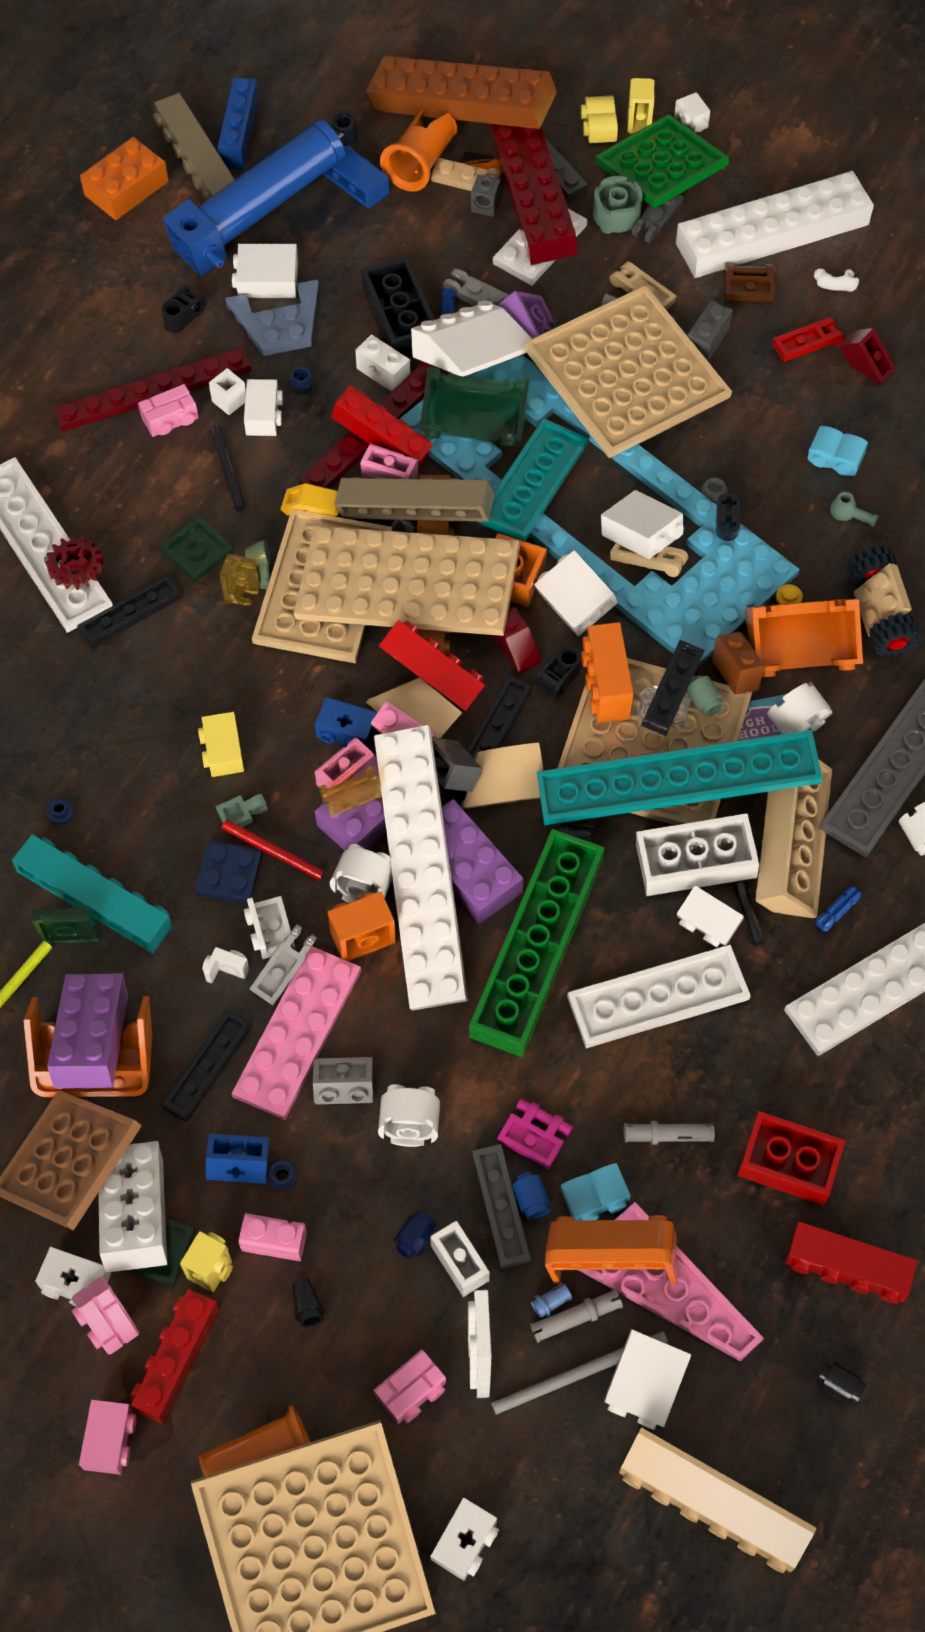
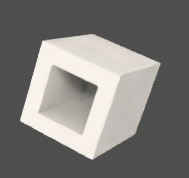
(227, 391)

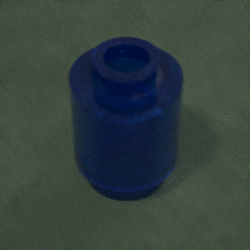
(414, 1235)

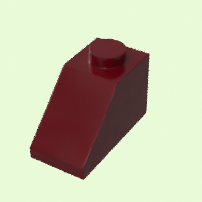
(867, 354)
(518, 643)

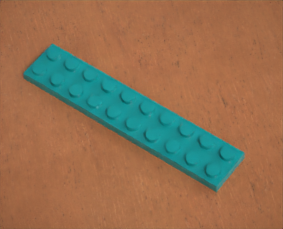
(679, 777)

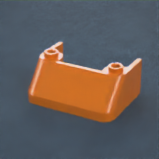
(132, 1066)
(611, 1245)

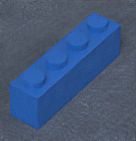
(238, 122)
(359, 178)

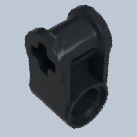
(182, 309)
(557, 674)

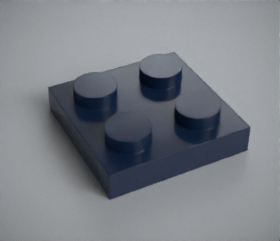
(228, 871)

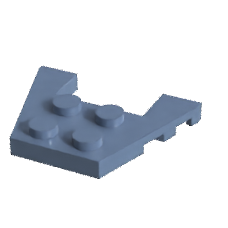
(282, 327)

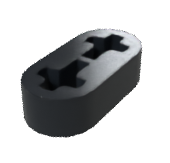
(732, 517)

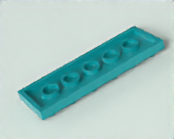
(534, 479)

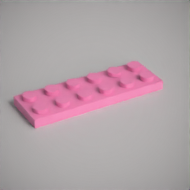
(296, 1033)

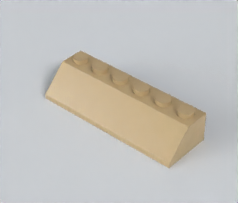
(794, 848)
(716, 1501)

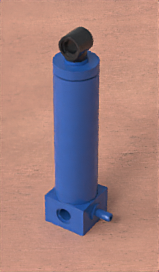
(204, 230)

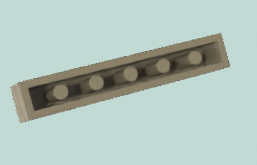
(192, 145)
(415, 499)

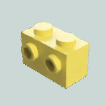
(207, 1261)

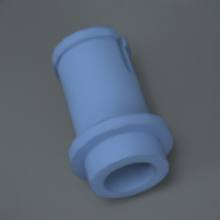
(551, 1300)

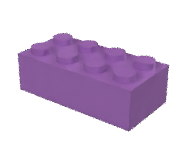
(358, 825)
(479, 872)
(88, 1031)

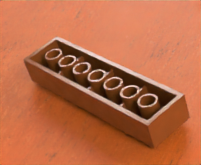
(463, 90)

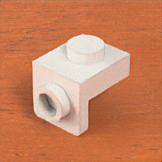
(230, 962)

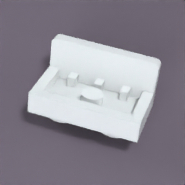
(269, 924)

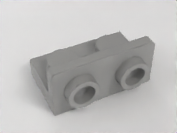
(343, 1080)

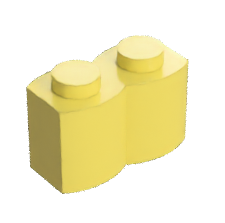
(600, 119)

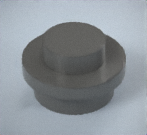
(713, 489)

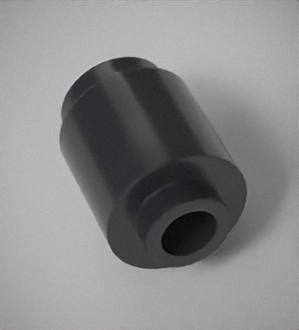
(841, 1384)

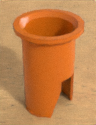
(416, 152)
(262, 1442)

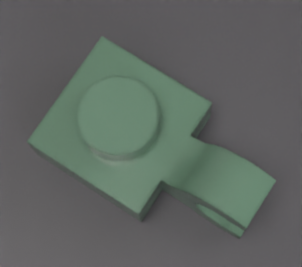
(239, 811)

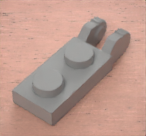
(473, 289)
(281, 967)

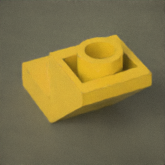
(311, 499)

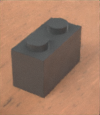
(711, 328)
(455, 765)

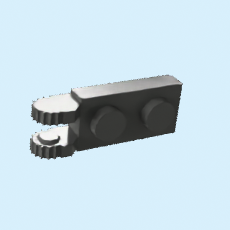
(657, 218)

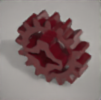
(74, 562)

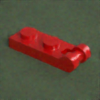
(808, 339)

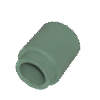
(705, 695)

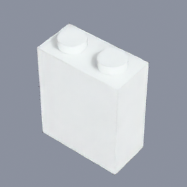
(266, 270)
(642, 524)
(575, 593)
(646, 1379)

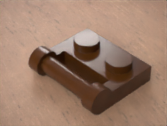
(749, 283)

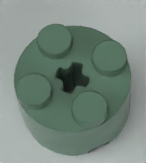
(617, 204)

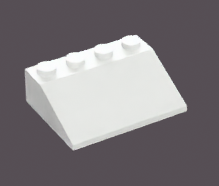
(469, 339)

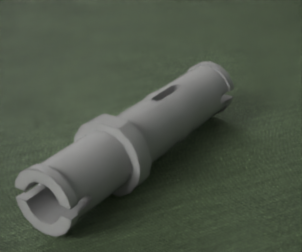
(668, 1132)
(576, 1315)

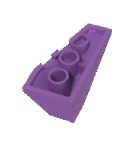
(528, 312)

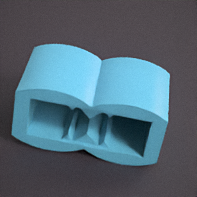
(837, 451)
(596, 1193)

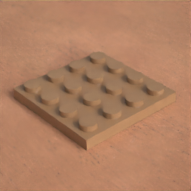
(67, 1159)

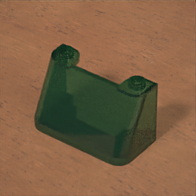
(474, 408)

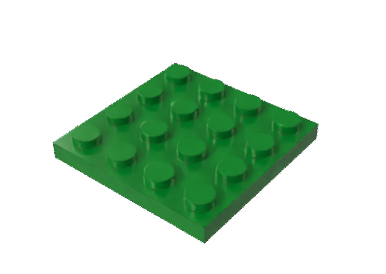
(663, 160)

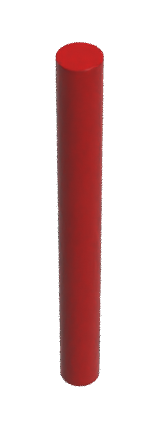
(273, 849)

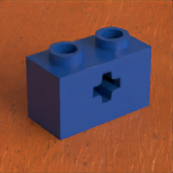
(343, 722)
(237, 1158)

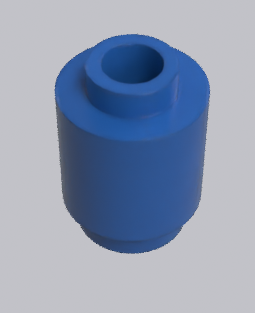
(531, 1195)

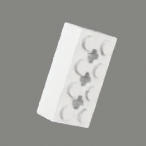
(707, 868)
(134, 1211)

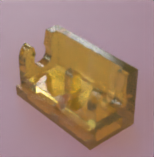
(237, 577)
(351, 793)

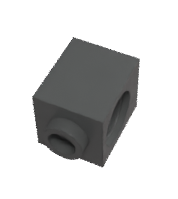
(485, 195)

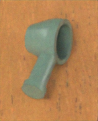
(846, 511)
(260, 552)

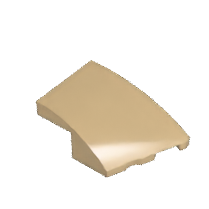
(420, 703)
(506, 776)

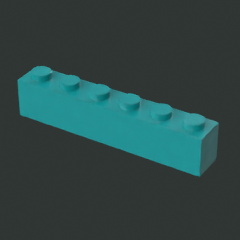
(85, 887)

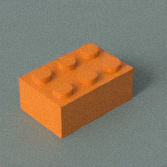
(124, 178)
(607, 673)

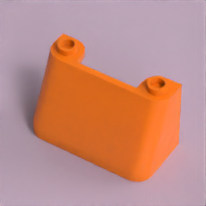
(806, 634)

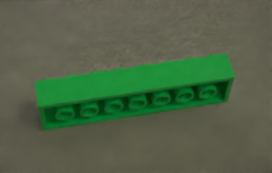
(536, 943)

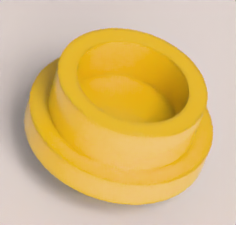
(789, 594)

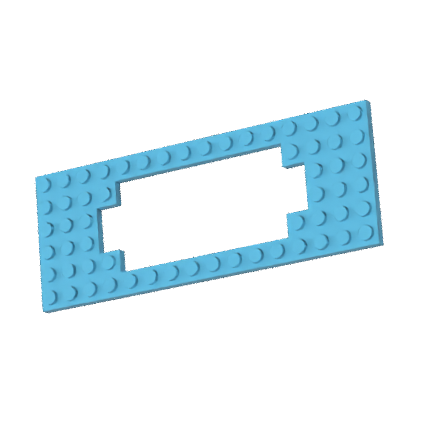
(704, 600)

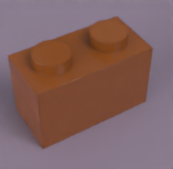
(737, 663)

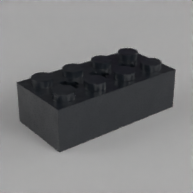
(396, 302)

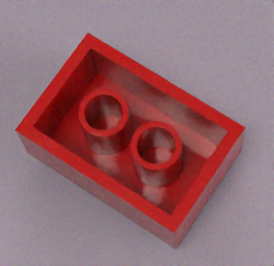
(791, 1158)

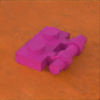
(530, 1140)

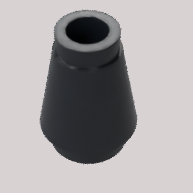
(306, 1303)

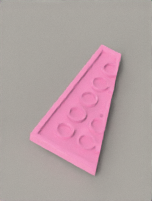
(690, 1304)

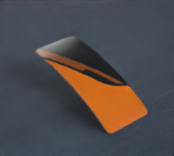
(480, 161)

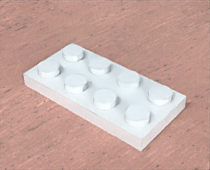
(514, 258)

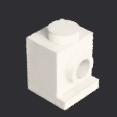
(692, 112)

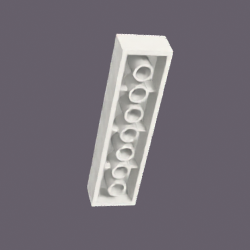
(774, 224)

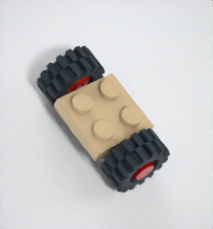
(883, 601)

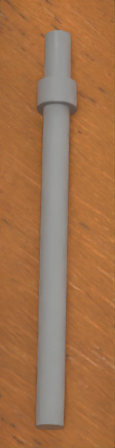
(563, 1379)

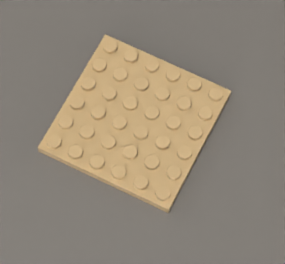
(627, 371)
(626, 739)
(315, 1539)

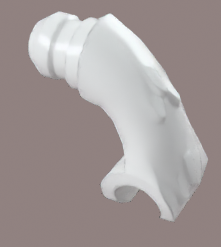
(842, 283)

